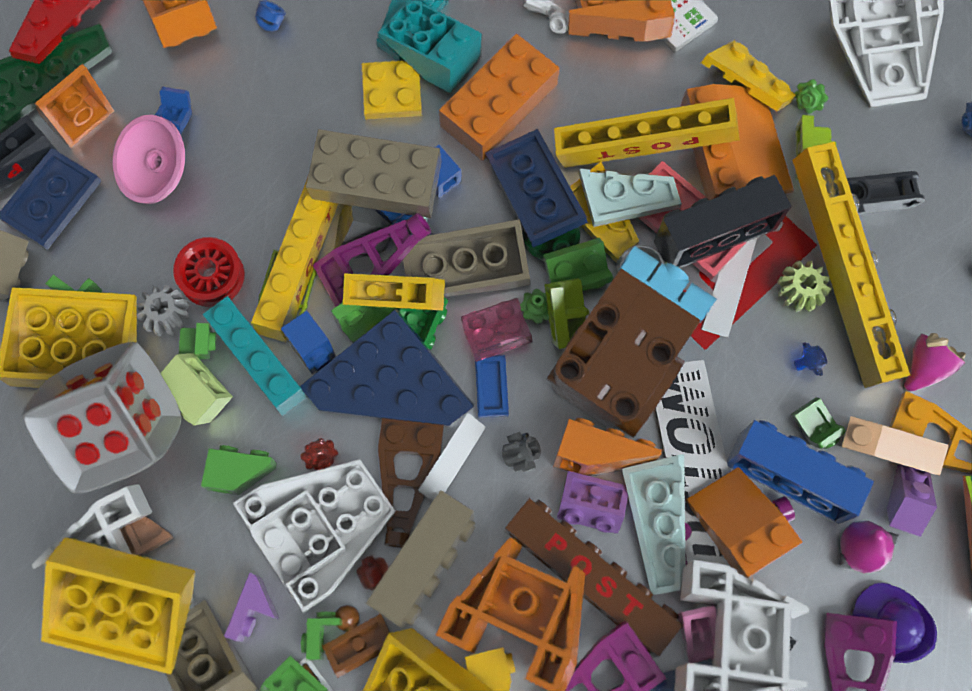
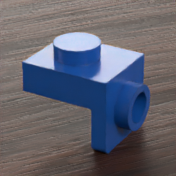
(175, 107)

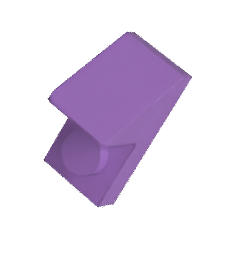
(252, 598)

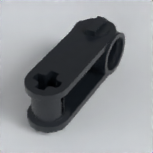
(886, 191)

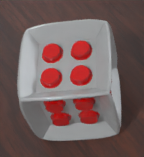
(103, 418)

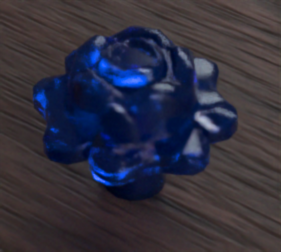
(812, 359)

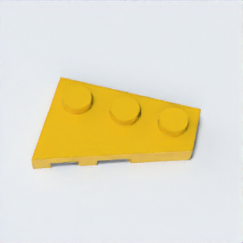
(744, 68)
(615, 236)

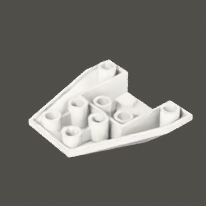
(315, 526)

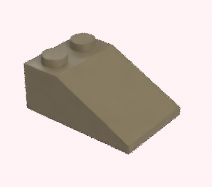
(208, 658)

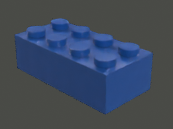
(800, 472)

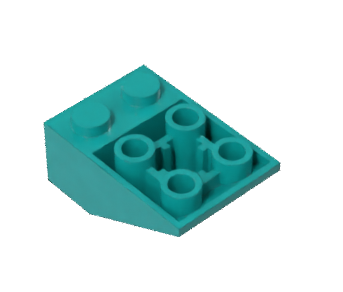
(433, 43)

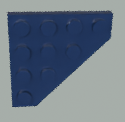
(389, 377)

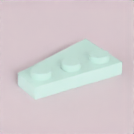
(627, 197)

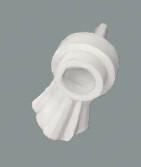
(557, 20)

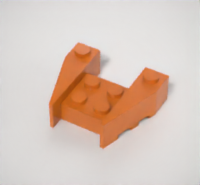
(628, 18)
(525, 605)

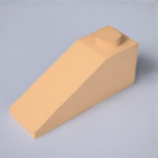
(895, 445)

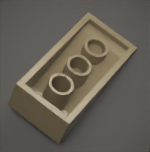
(472, 259)

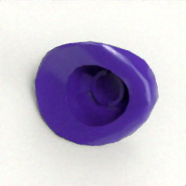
(915, 626)

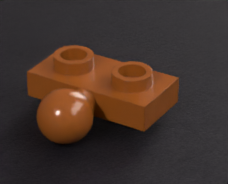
(358, 643)

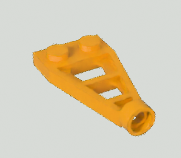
(915, 413)

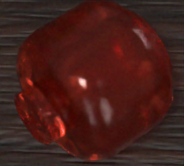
(371, 571)

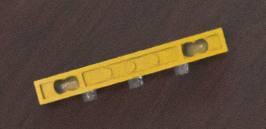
(850, 265)

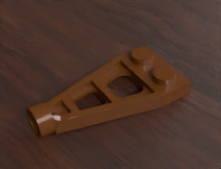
(411, 439)

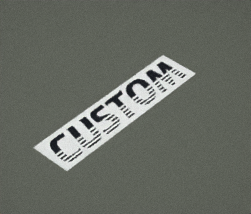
(692, 429)

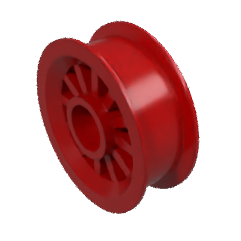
(186, 260)

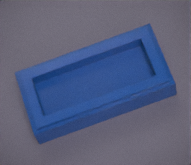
(492, 387)

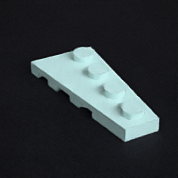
(659, 517)

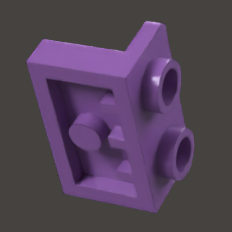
(593, 502)

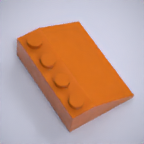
(739, 161)

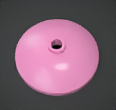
(148, 159)

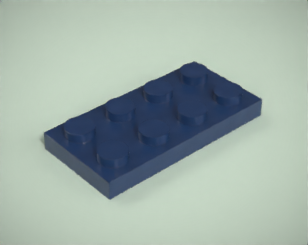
(536, 188)

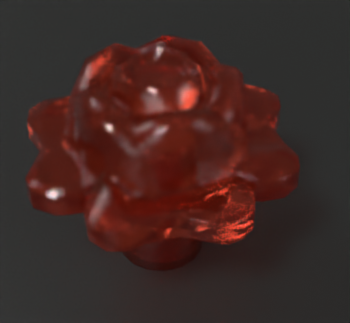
(319, 454)

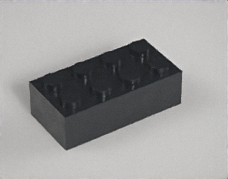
(722, 222)

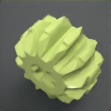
(806, 275)

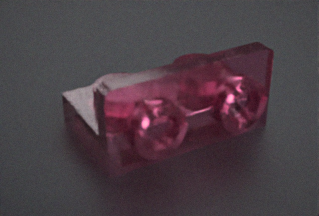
(496, 329)

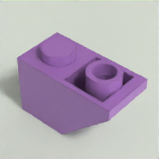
(911, 500)

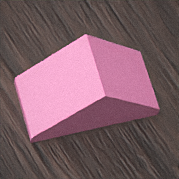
(698, 633)

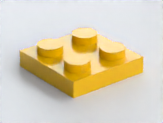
(390, 90)

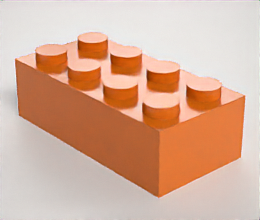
(499, 96)

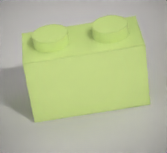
(195, 389)

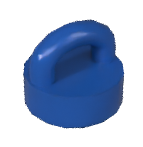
(271, 13)

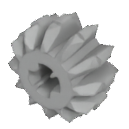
(152, 307)

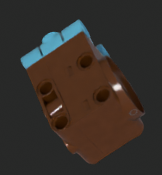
(631, 343)

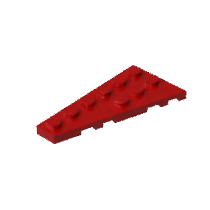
(45, 25)

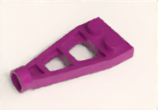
(336, 263)
(859, 634)
(629, 656)

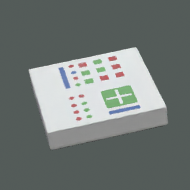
(690, 21)

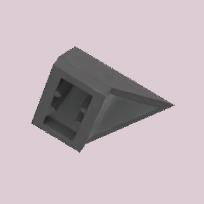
(359, 222)

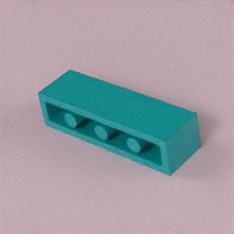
(255, 355)

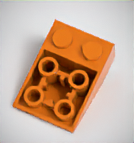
(598, 451)

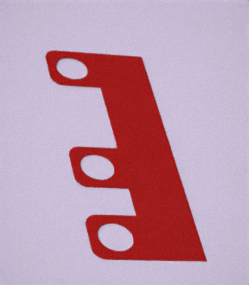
(788, 247)

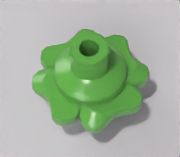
(810, 96)
(535, 306)

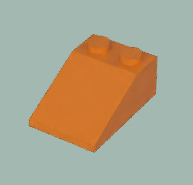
(179, 19)
(74, 106)
(743, 523)

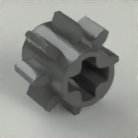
(521, 451)

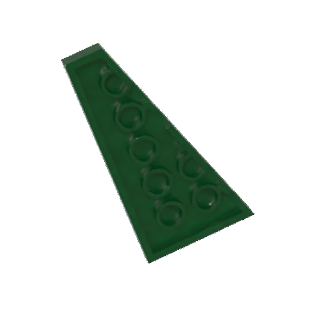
(26, 82)

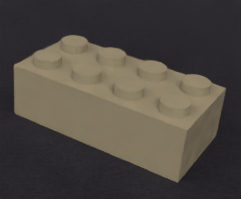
(374, 173)
(422, 559)

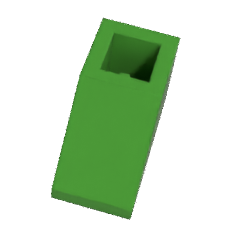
(233, 471)

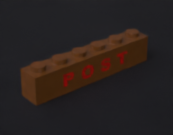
(604, 583)

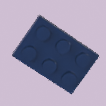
(49, 198)

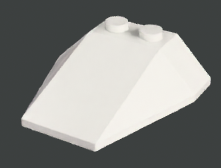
(889, 45)

